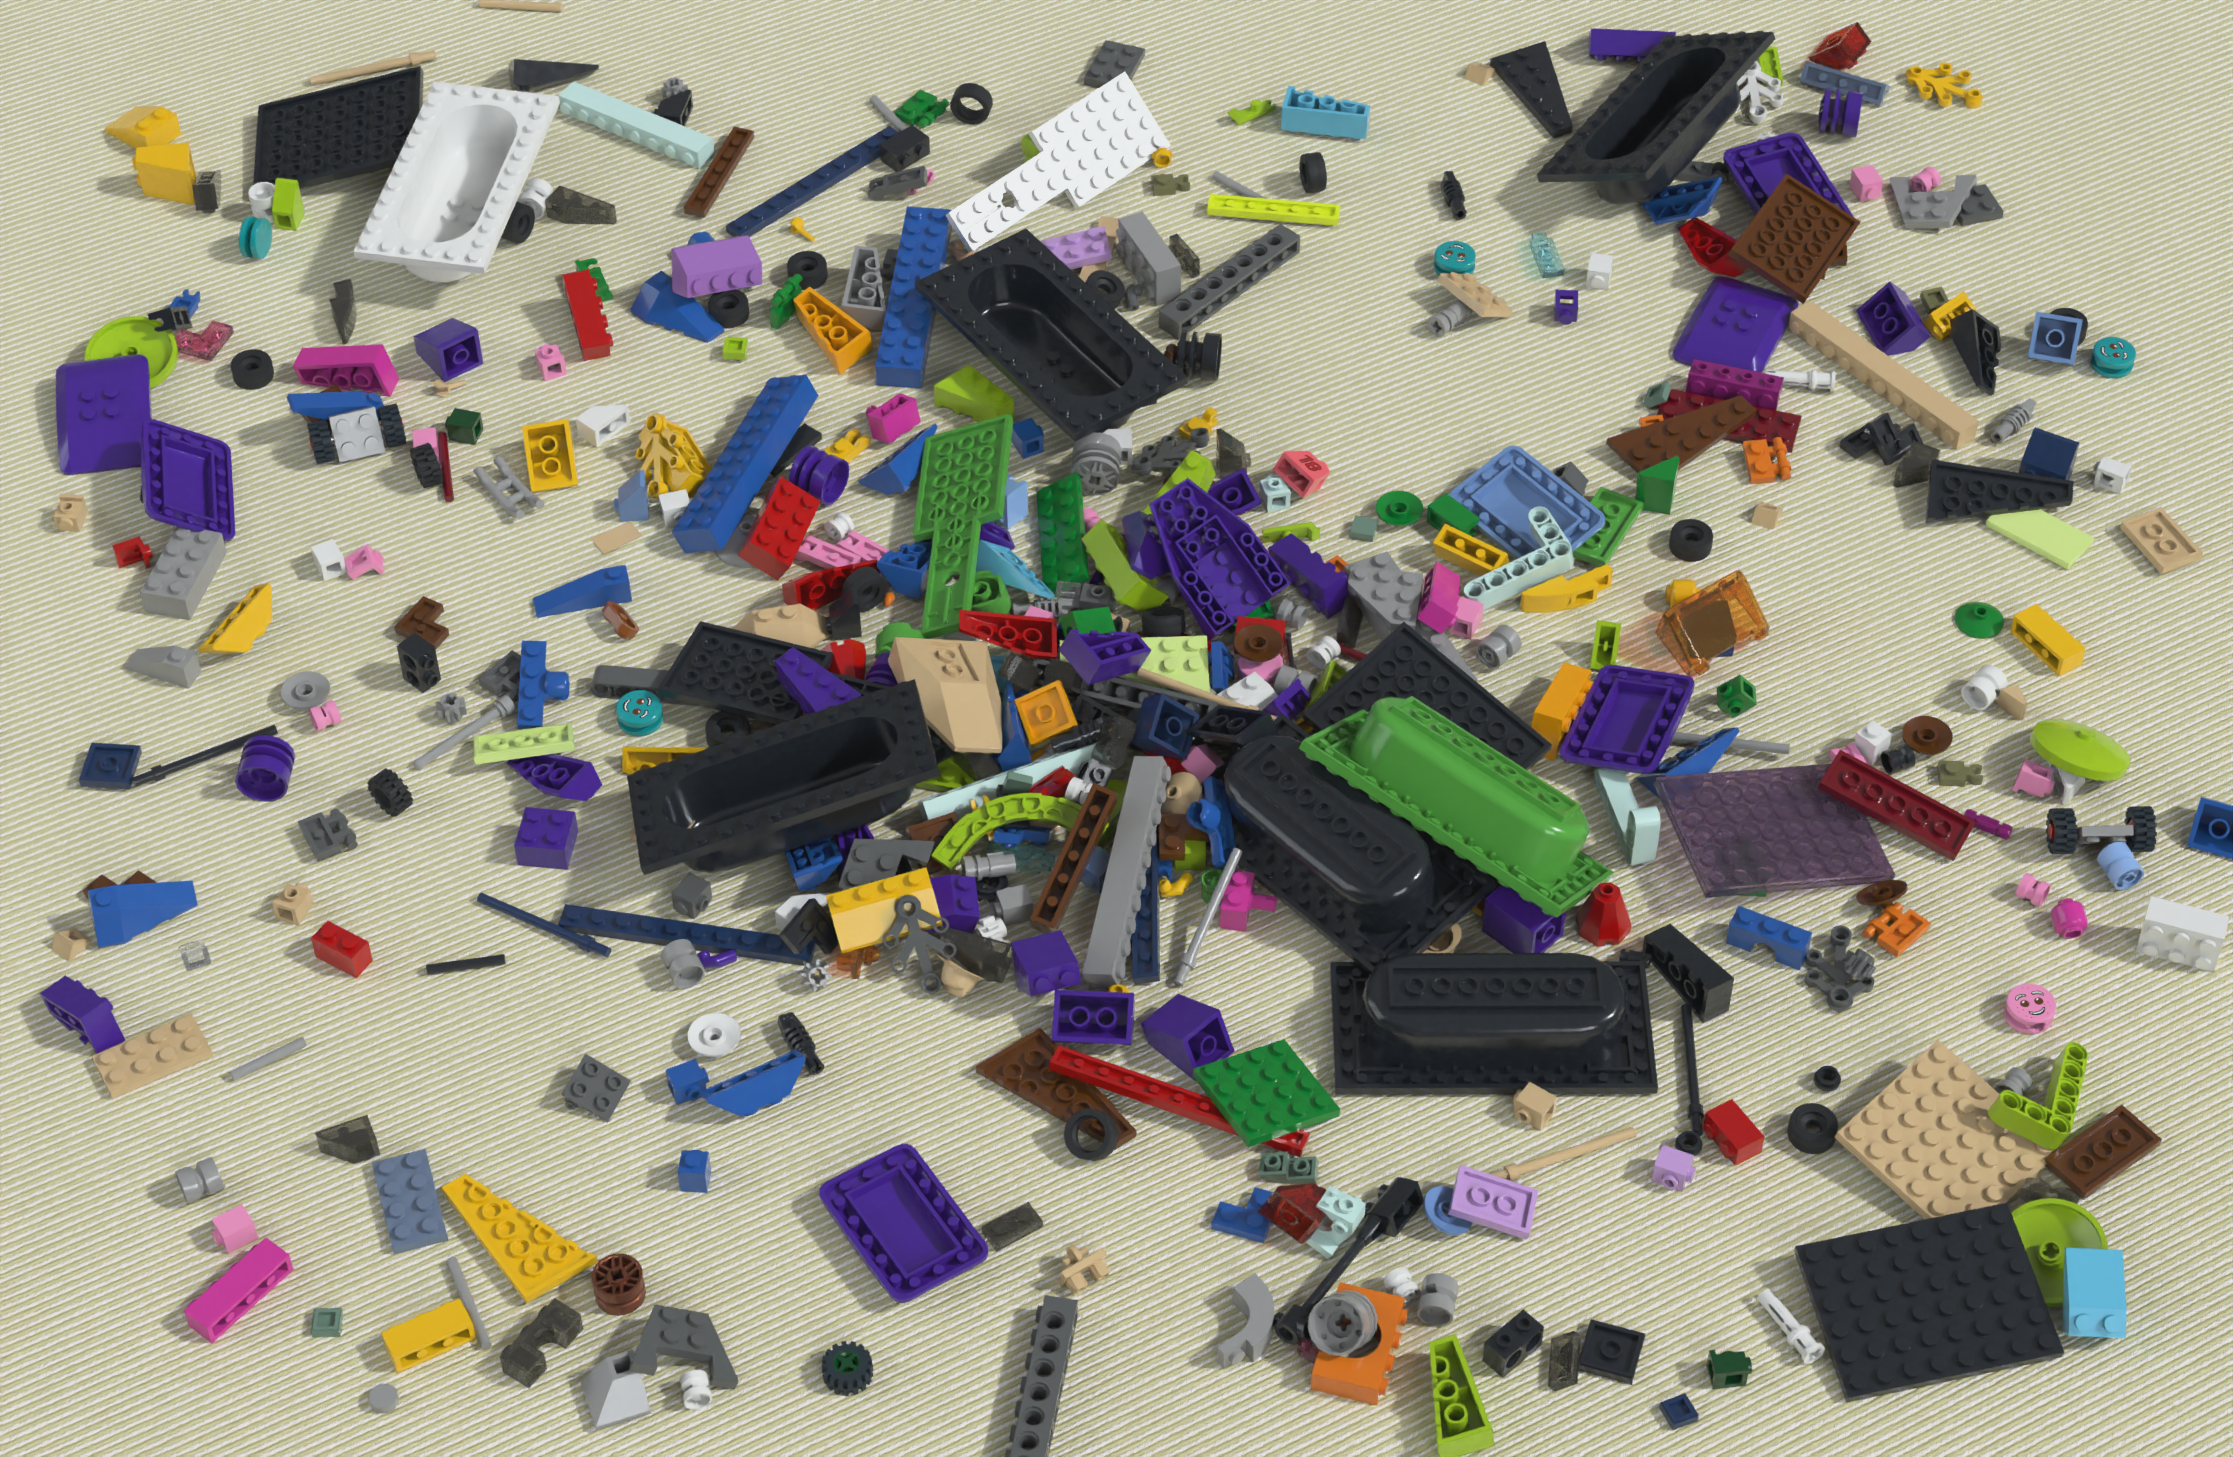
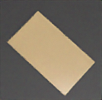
(616, 537)

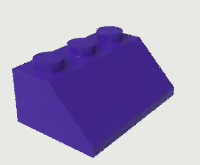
(1893, 321)
(1093, 1017)

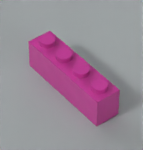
(1439, 598)
(238, 1290)

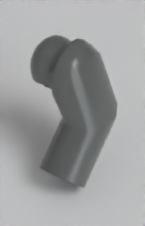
(1131, 296)

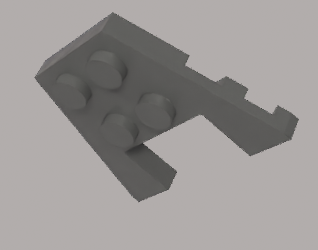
(879, 859)
(684, 1336)

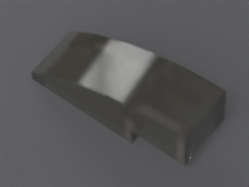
(344, 309)

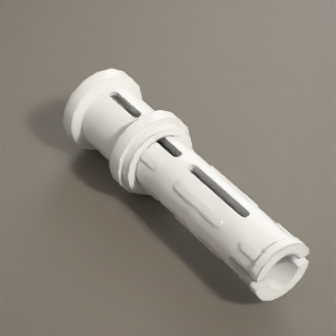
(1809, 379)
(1797, 1335)

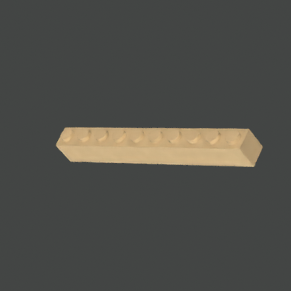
(1883, 375)

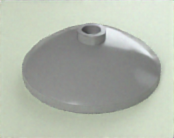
(730, 552)

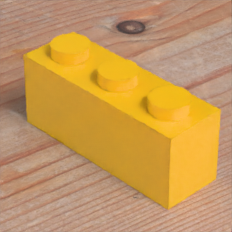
(1468, 551)
(2047, 639)
(428, 1335)

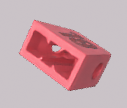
(1302, 471)

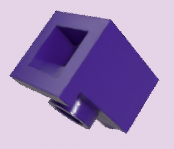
(1566, 312)

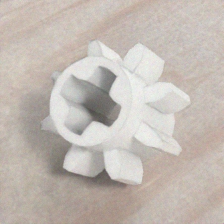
(991, 928)

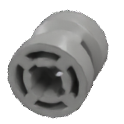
(1292, 613)
(2016, 1081)

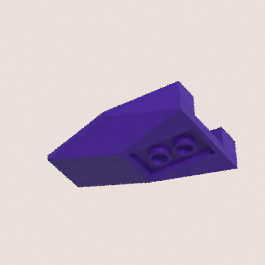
(1214, 558)

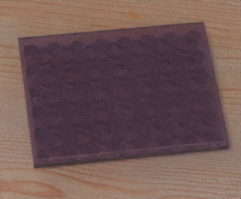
(1770, 832)

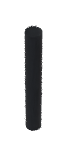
(466, 964)

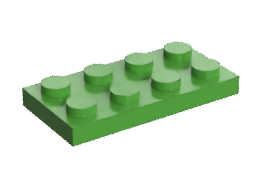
(1619, 515)

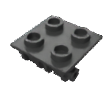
(595, 1088)

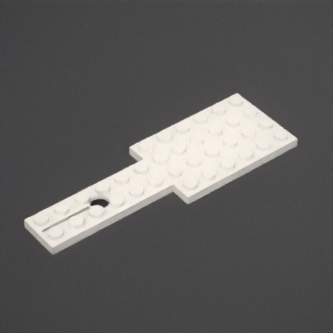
(1078, 154)

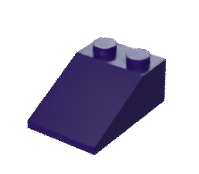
(957, 901)

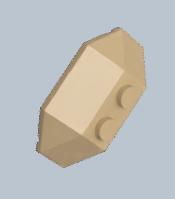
(786, 623)

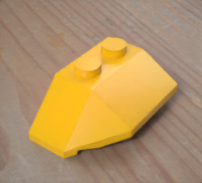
(243, 624)

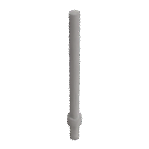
(1736, 743)
(1189, 958)

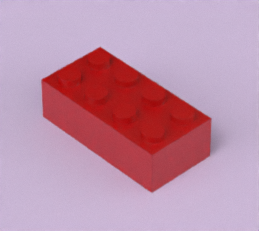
(779, 528)

